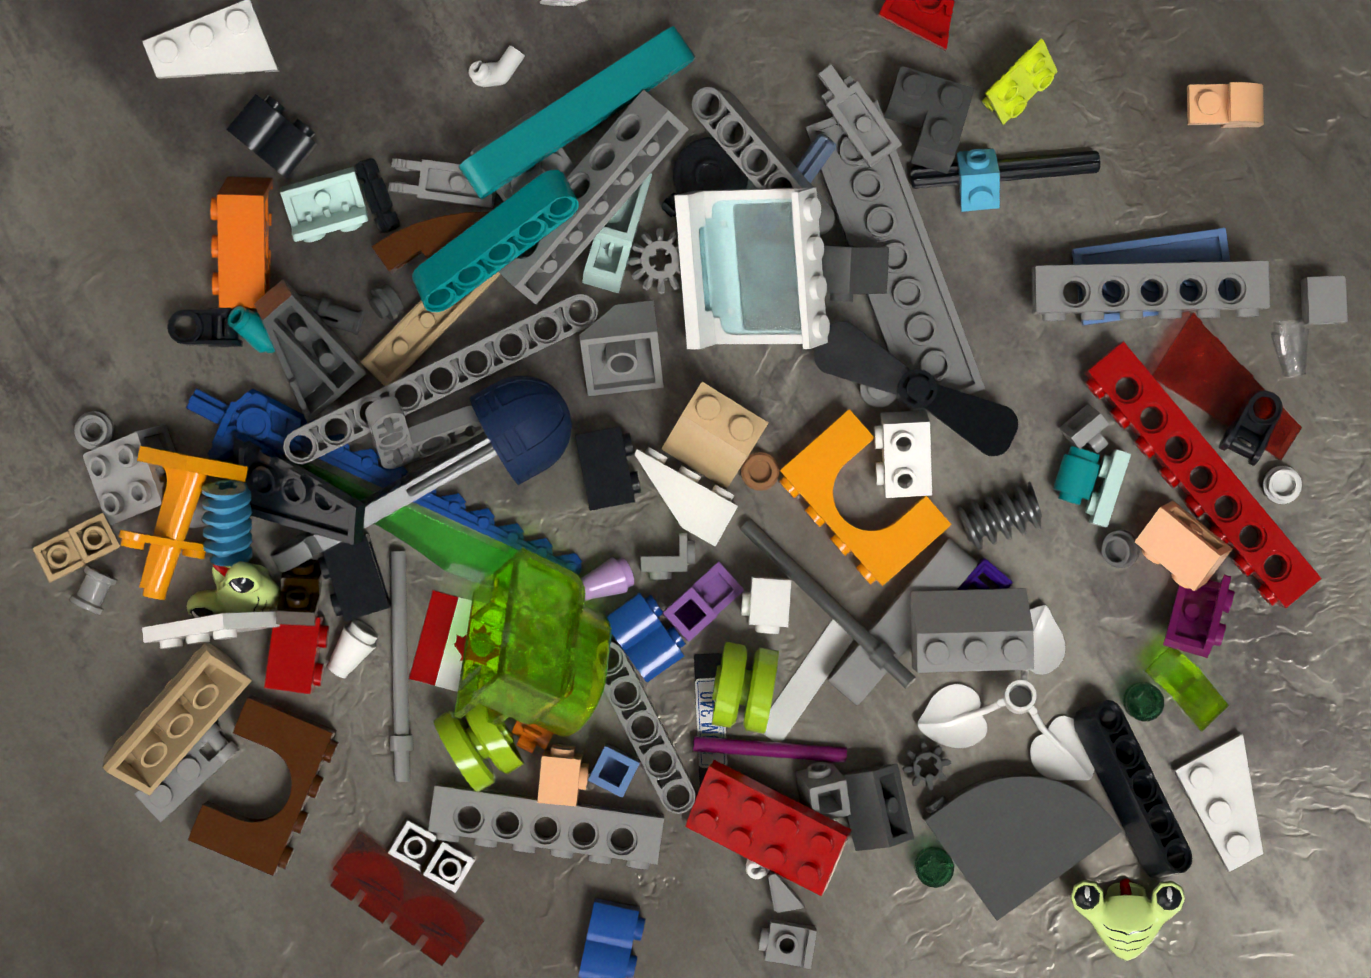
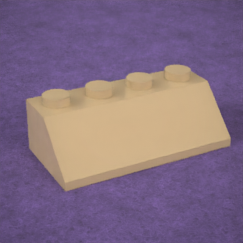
(176, 719)

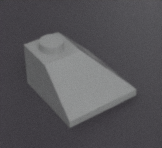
(622, 350)

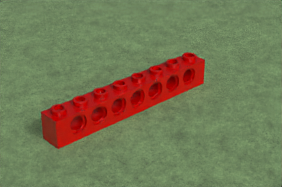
(1296, 573)

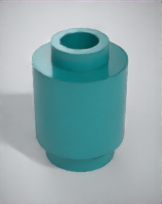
(1077, 475)

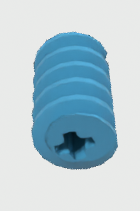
(227, 521)

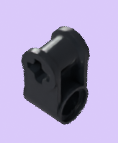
(209, 328)
(1251, 428)

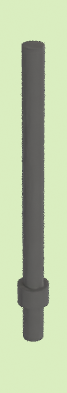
(880, 653)

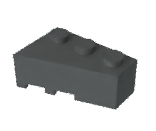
(309, 351)

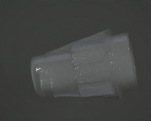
(1291, 346)

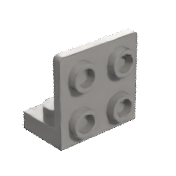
(122, 482)

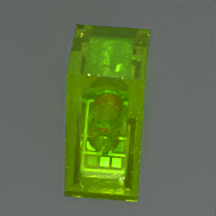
(1187, 687)

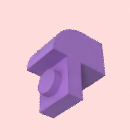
(703, 601)

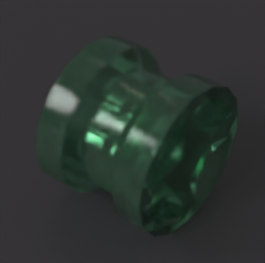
(1150, 702)
(941, 872)

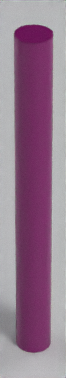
(770, 749)

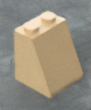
(714, 435)

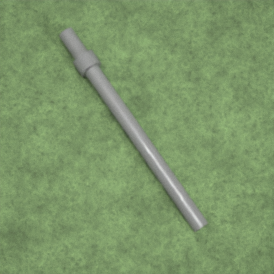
(401, 741)

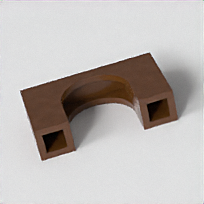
(266, 841)

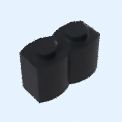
(273, 136)

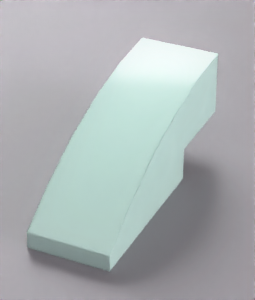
(614, 242)

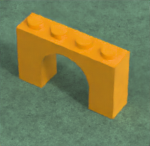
(879, 551)

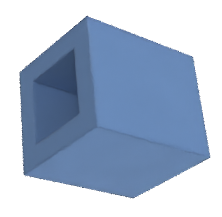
(614, 770)

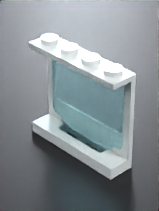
(752, 267)

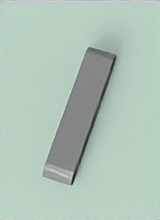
(751, 146)
(943, 571)
(649, 744)

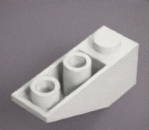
(694, 506)

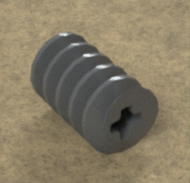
(1000, 516)

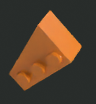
(241, 241)

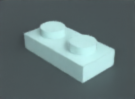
(1112, 474)

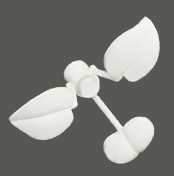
(957, 720)

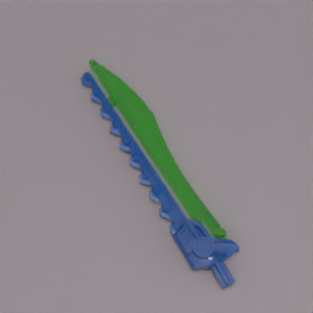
(447, 547)

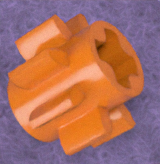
(531, 736)

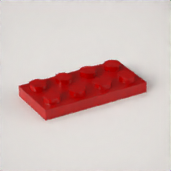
(767, 827)

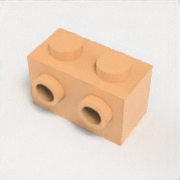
(1182, 546)
(562, 776)

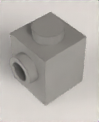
(824, 790)

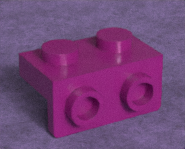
(1197, 616)

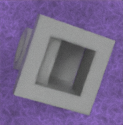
(802, 935)

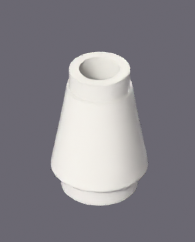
(352, 648)

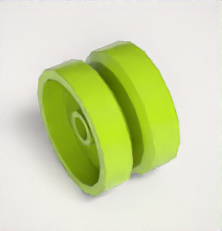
(744, 687)
(474, 744)

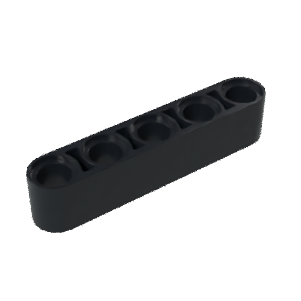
(1133, 789)

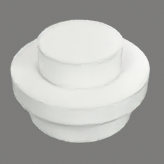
(1282, 484)

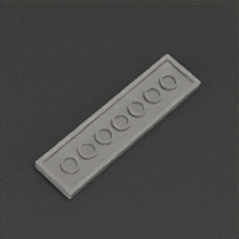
(918, 309)

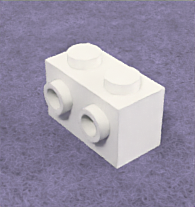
(905, 454)
(767, 603)

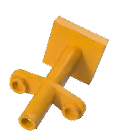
(184, 485)

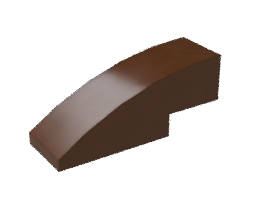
(424, 238)

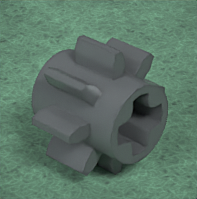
(927, 776)

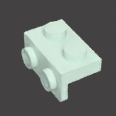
(324, 205)

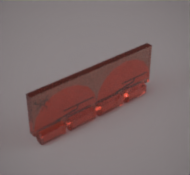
(414, 899)

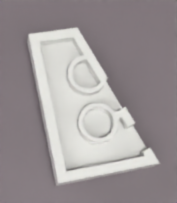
(213, 44)
(200, 629)
(1224, 800)

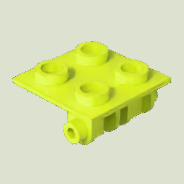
(1030, 74)

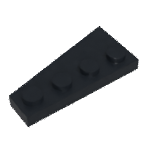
(295, 496)

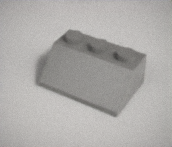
(971, 630)

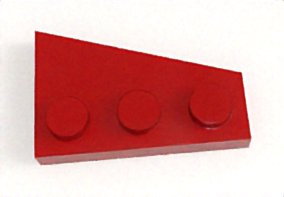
(922, 18)

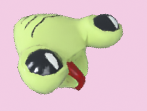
(239, 590)
(1126, 916)

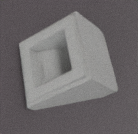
(782, 895)

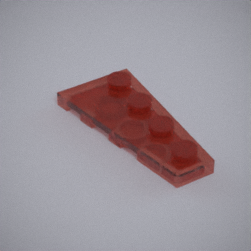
(1216, 383)

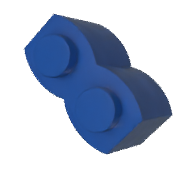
(645, 637)
(610, 940)

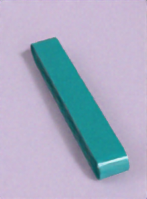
(576, 112)

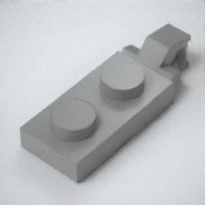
(858, 117)

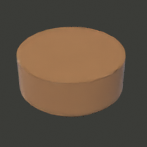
(760, 471)

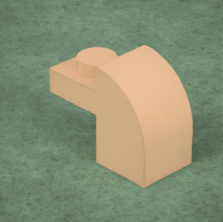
(1225, 104)

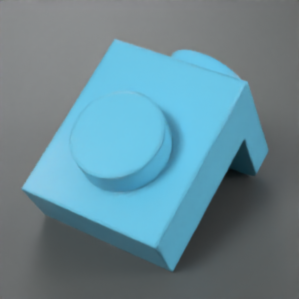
(978, 179)

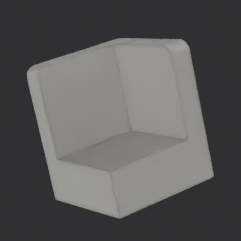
(1324, 300)

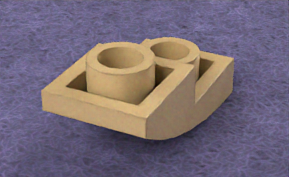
(76, 548)

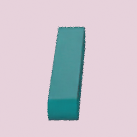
(495, 241)

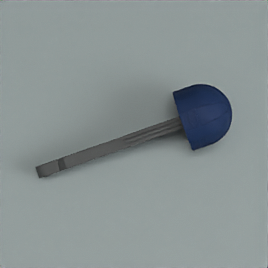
(522, 424)

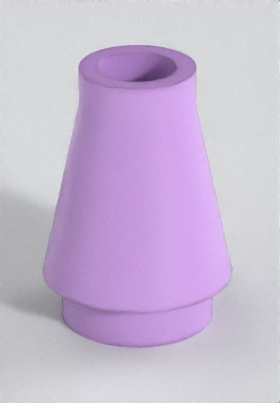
(608, 579)

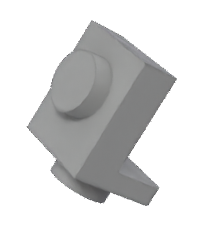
(662, 566)

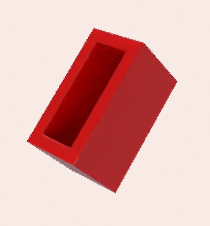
(295, 657)

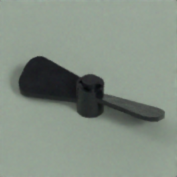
(861, 360)

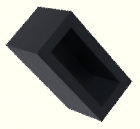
(606, 468)
(355, 579)

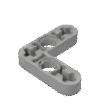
(402, 445)

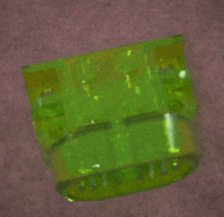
(537, 651)

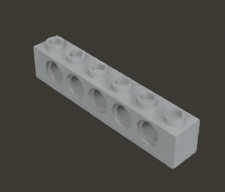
(601, 186)
(1248, 276)
(644, 826)

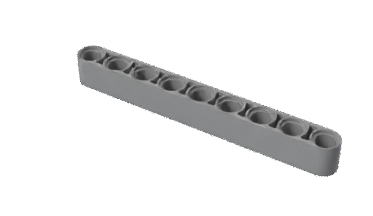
(455, 366)

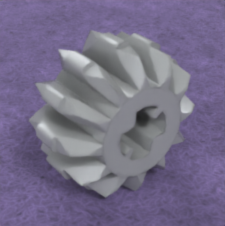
(650, 252)

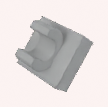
(1086, 429)

